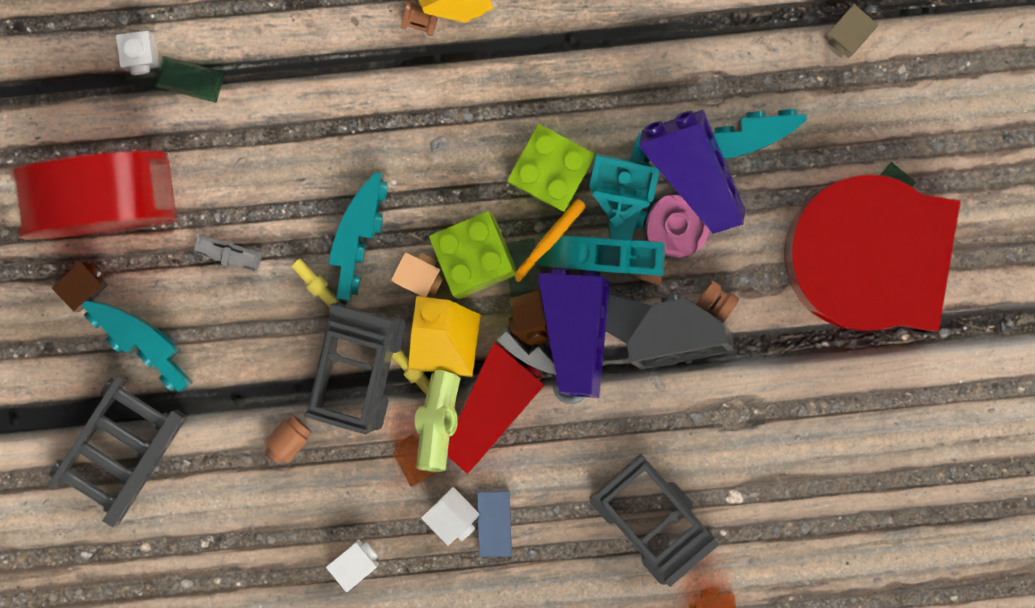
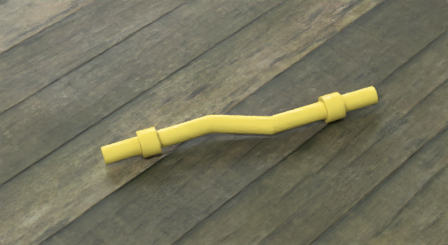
(318, 286)

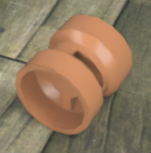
(724, 304)

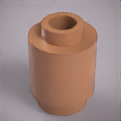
(287, 440)

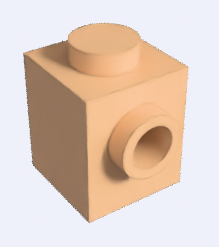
(418, 275)

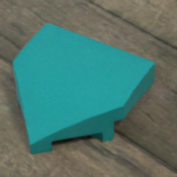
(622, 186)

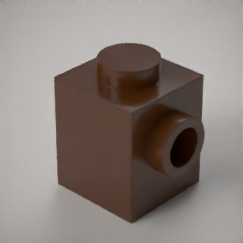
(529, 318)

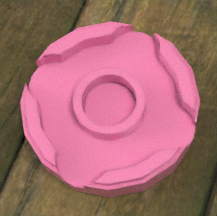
(676, 225)

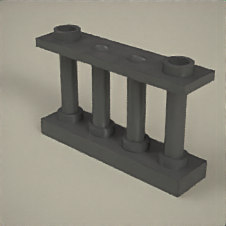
(131, 478)

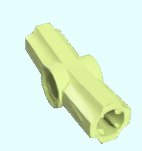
(437, 421)

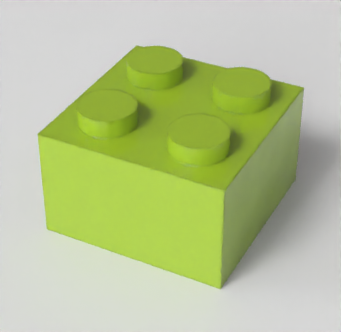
(551, 168)
(473, 255)

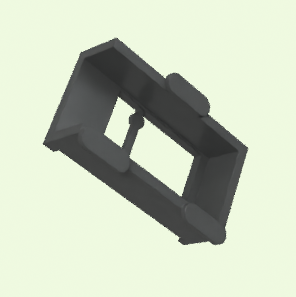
(367, 330)
(683, 552)

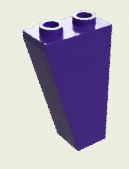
(695, 167)
(576, 328)

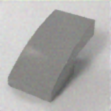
(537, 356)

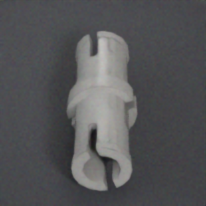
(227, 253)

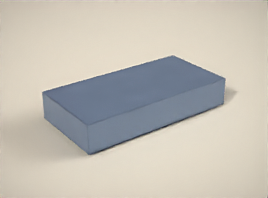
(494, 523)

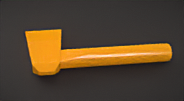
(551, 237)

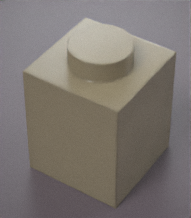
(850, 32)

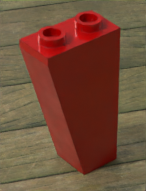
(494, 403)

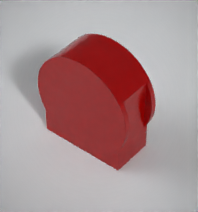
(94, 194)
(872, 254)

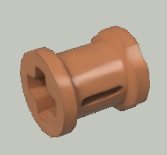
(416, 18)

